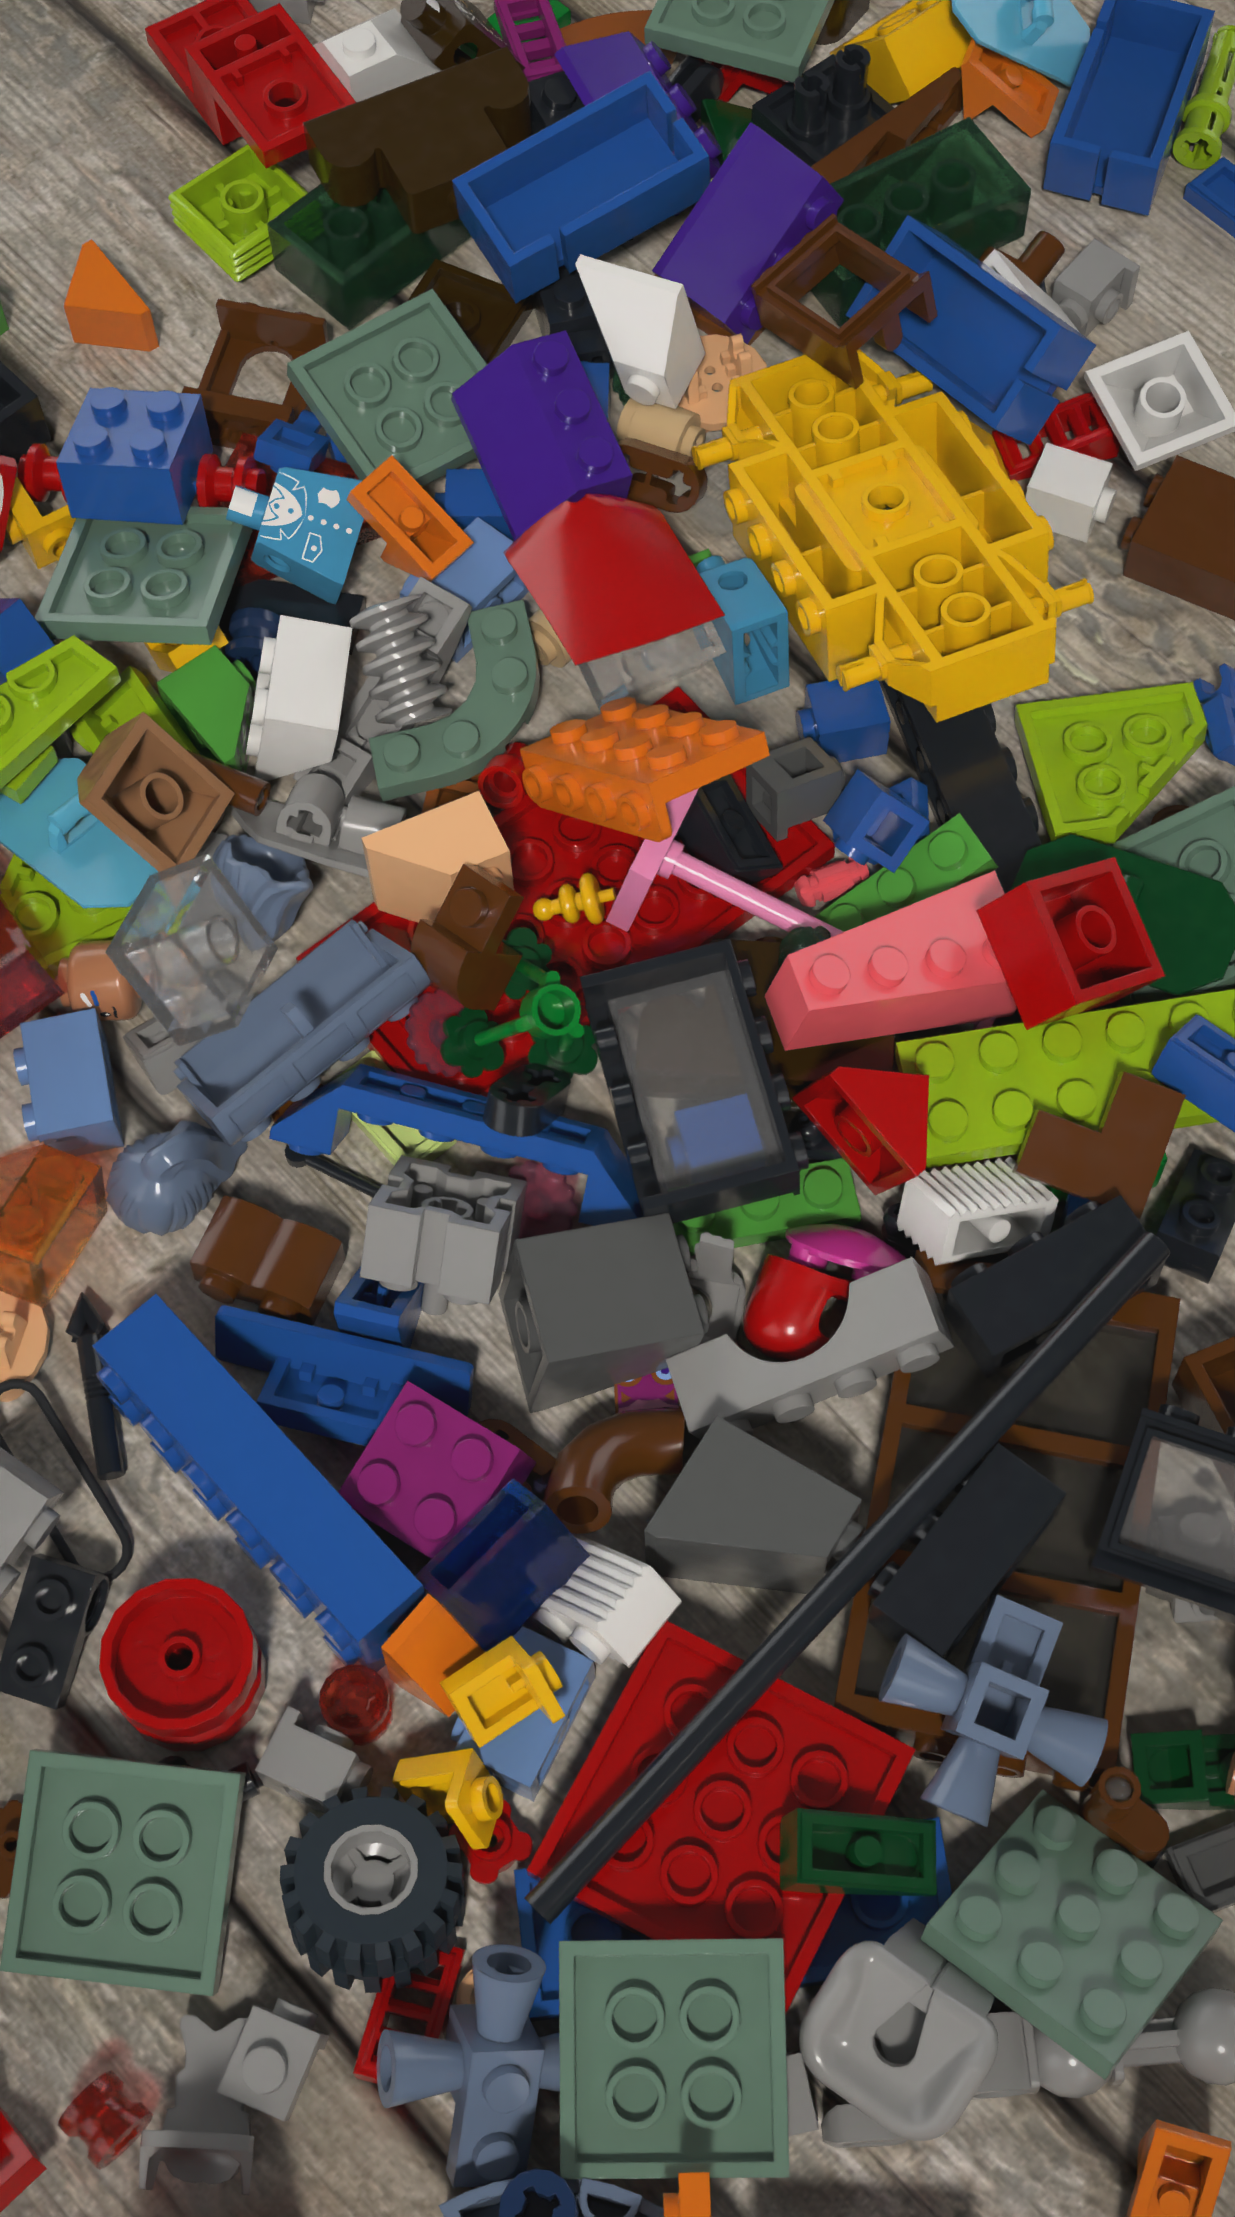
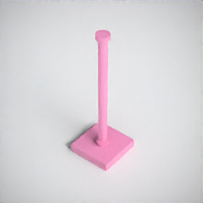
(668, 858)

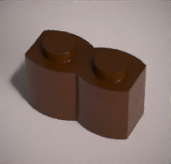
(266, 1261)

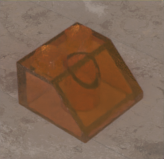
(46, 1218)

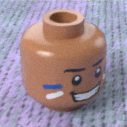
(94, 982)

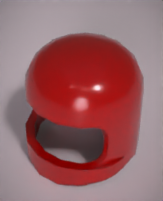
(788, 1307)

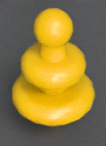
(570, 903)

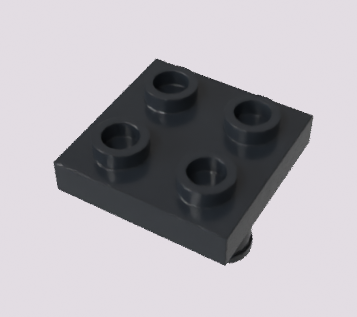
(822, 106)

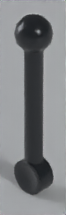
(299, 1160)

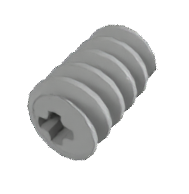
(399, 662)

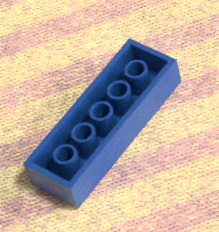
(259, 1479)

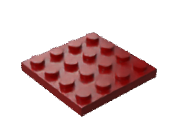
(713, 1847)

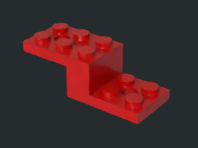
(248, 74)

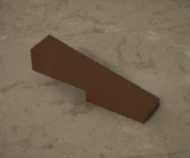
(906, 124)

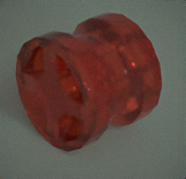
(349, 1692)
(105, 2119)

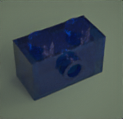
(502, 1565)

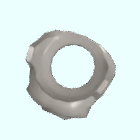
(206, 2131)

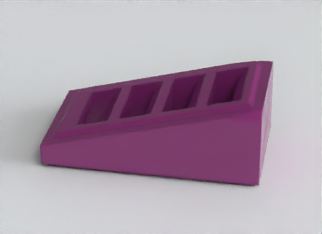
(512, 10)

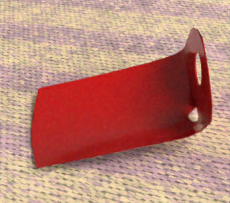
(610, 576)

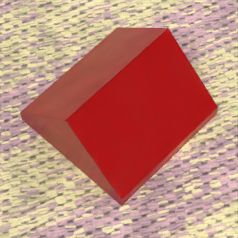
(872, 1121)

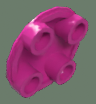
(848, 1246)

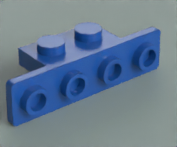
(330, 1378)

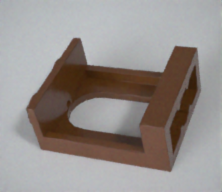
(244, 333)

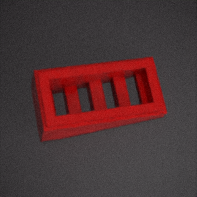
(1073, 416)
(387, 2004)

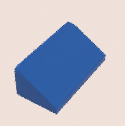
(1201, 1066)

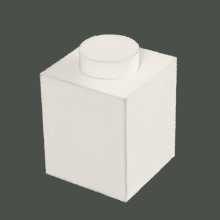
(1071, 491)

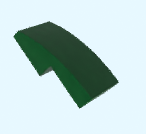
(1183, 1769)

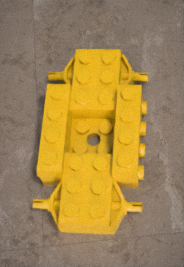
(927, 595)

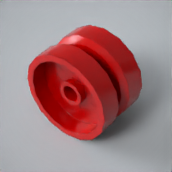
(162, 1632)

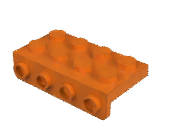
(633, 762)

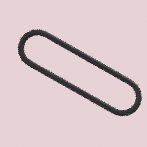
(84, 1471)

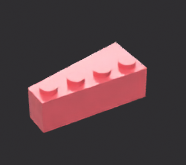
(895, 974)

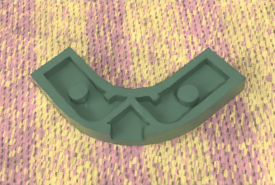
(480, 727)

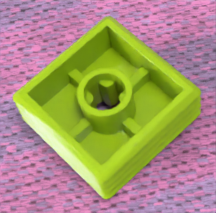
(230, 210)

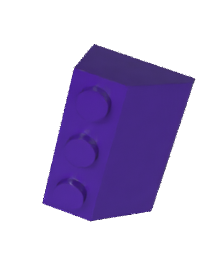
(614, 60)
(742, 226)
(540, 431)

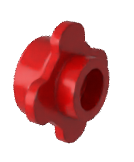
(491, 1861)

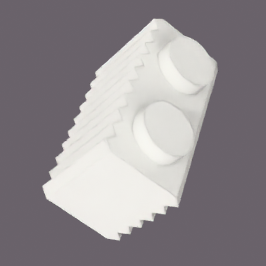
(973, 1210)
(608, 1606)

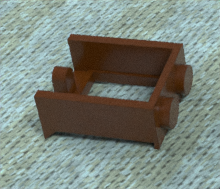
(812, 260)

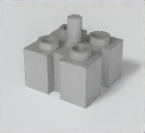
(442, 1232)

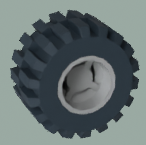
(373, 1889)

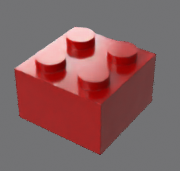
(1070, 942)

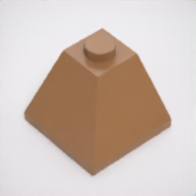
(152, 793)

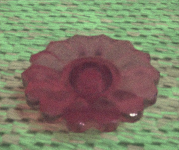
(426, 1030)
(547, 1200)

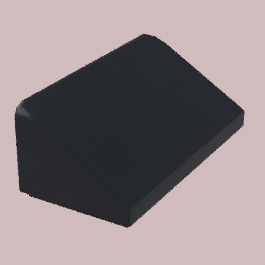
(727, 835)

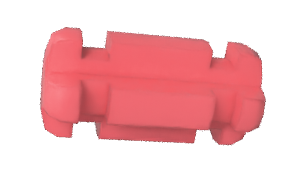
(830, 881)

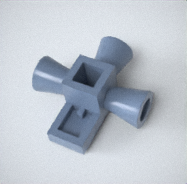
(993, 1708)
(486, 2063)

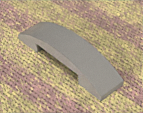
(352, 756)

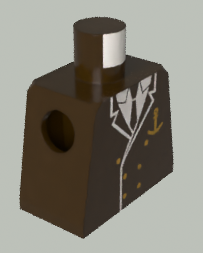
(445, 25)

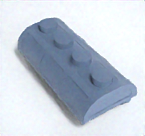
(299, 1030)

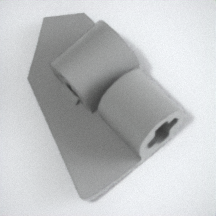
(319, 825)

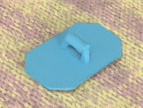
(1034, 33)
(71, 844)

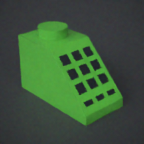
(213, 705)

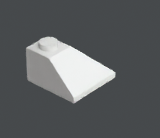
(375, 56)
(644, 329)
(1161, 400)

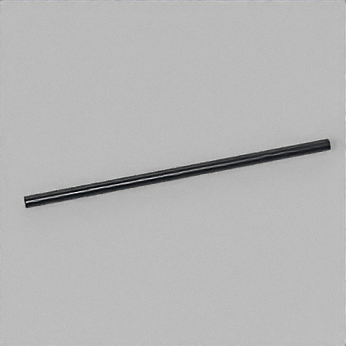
(844, 1580)

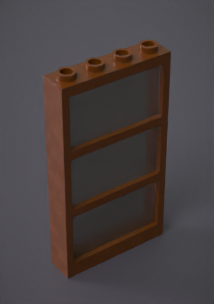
(1078, 1441)

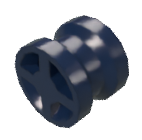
(248, 631)
(533, 2185)

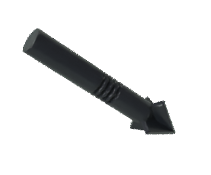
(86, 1329)

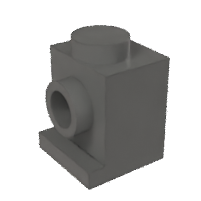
(793, 786)

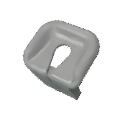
(954, 2048)

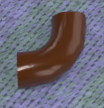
(606, 1457)

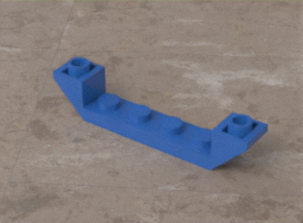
(450, 1114)

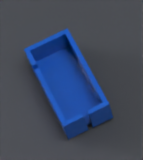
(1128, 102)
(582, 185)
(990, 339)

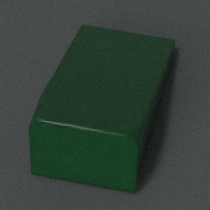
(857, 1854)

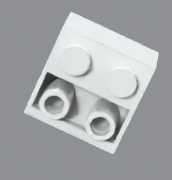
(298, 697)

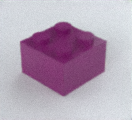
(430, 1471)

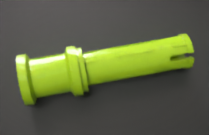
(1208, 112)

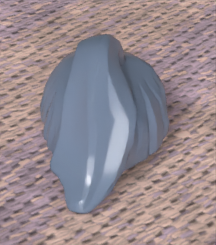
(266, 880)
(169, 1177)

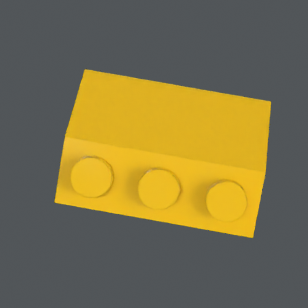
(912, 47)

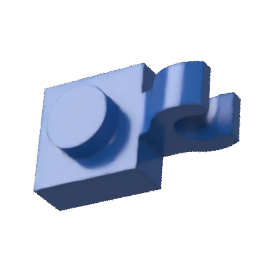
(293, 444)
(1219, 713)

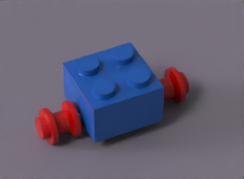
(137, 460)

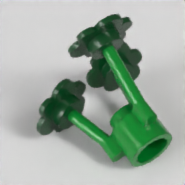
(546, 1012)

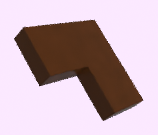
(1106, 1162)

